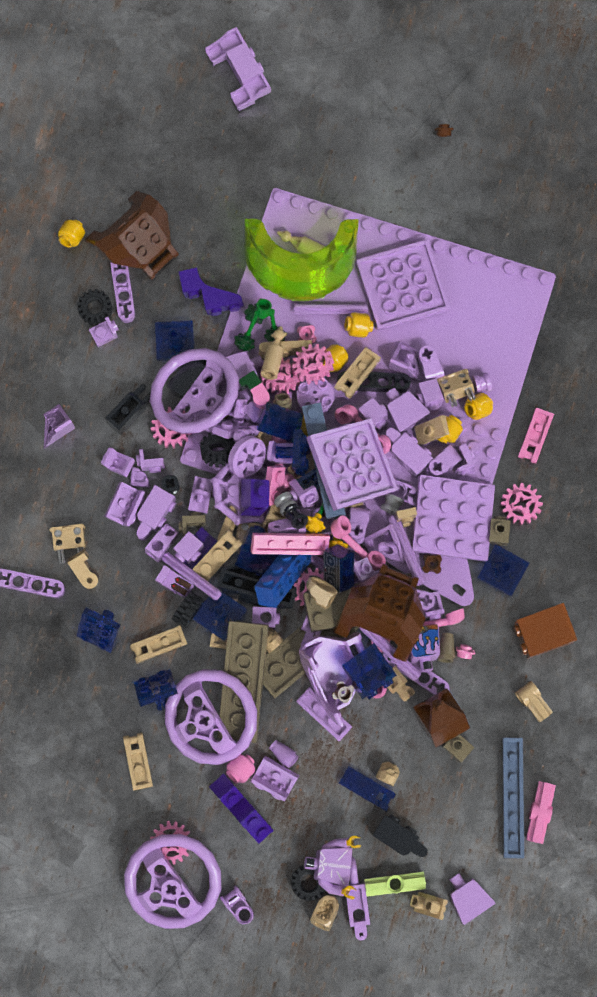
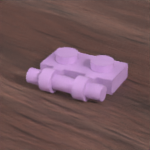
(235, 429)

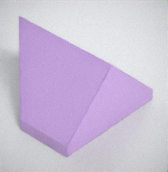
(406, 362)
(56, 425)
(387, 543)

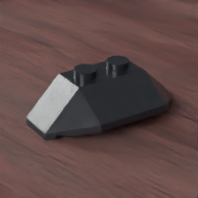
(241, 585)

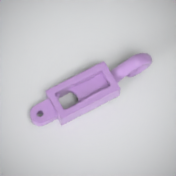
(359, 902)

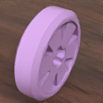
(247, 456)

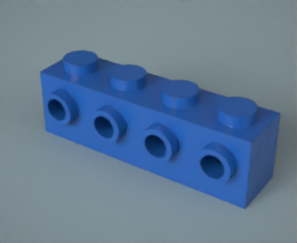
(280, 578)

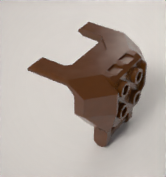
(137, 236)
(387, 607)

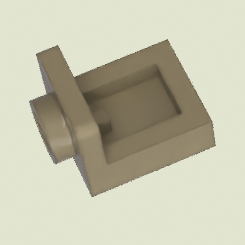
(194, 519)

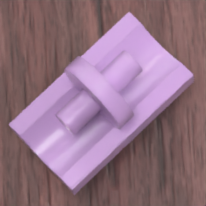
(200, 495)

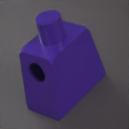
(254, 495)

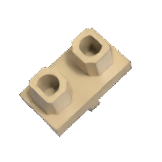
(429, 905)

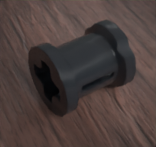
(170, 478)
(294, 517)

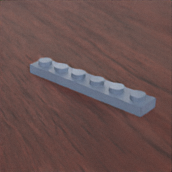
(315, 424)
(513, 798)

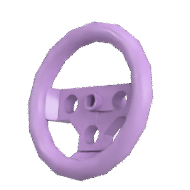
(199, 394)
(227, 748)
(163, 883)

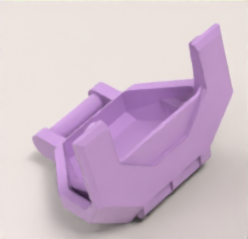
(323, 662)

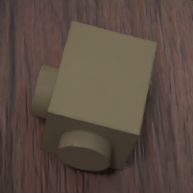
(499, 531)
(458, 748)

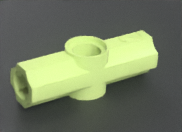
(408, 882)

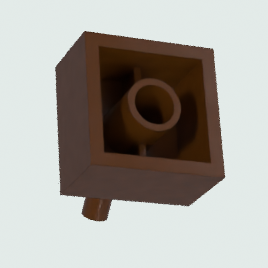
(441, 717)

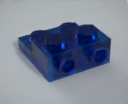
(253, 562)
(369, 672)

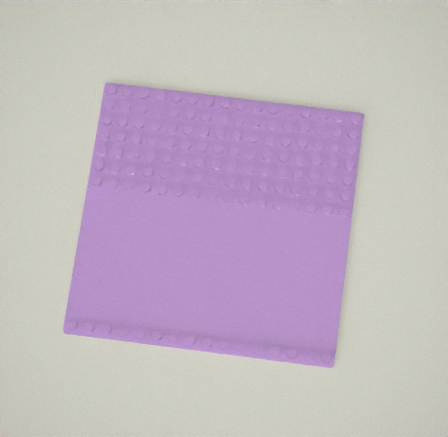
(488, 328)

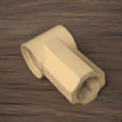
(531, 697)

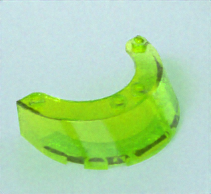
(300, 275)

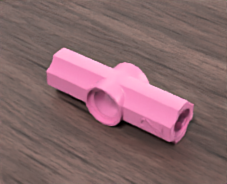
(540, 812)

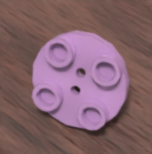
(323, 391)

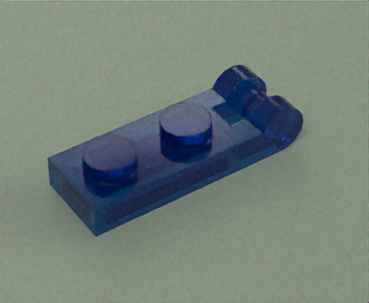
(366, 788)

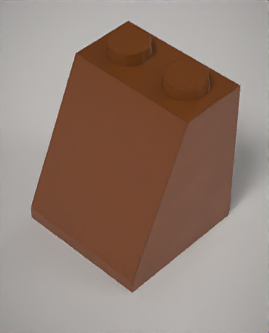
(545, 631)

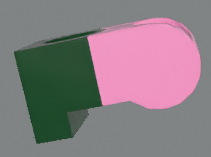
(255, 388)

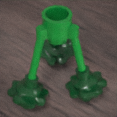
(256, 314)

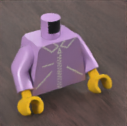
(333, 866)

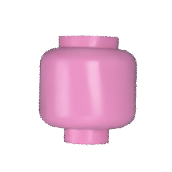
(240, 768)

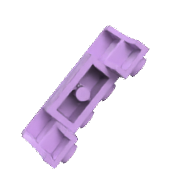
(244, 66)

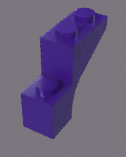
(215, 299)
(241, 808)

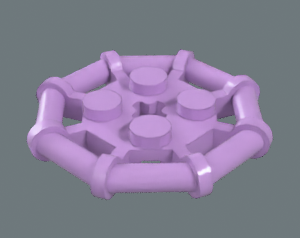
(233, 495)

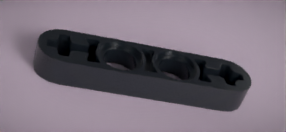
(374, 386)

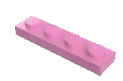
(289, 543)

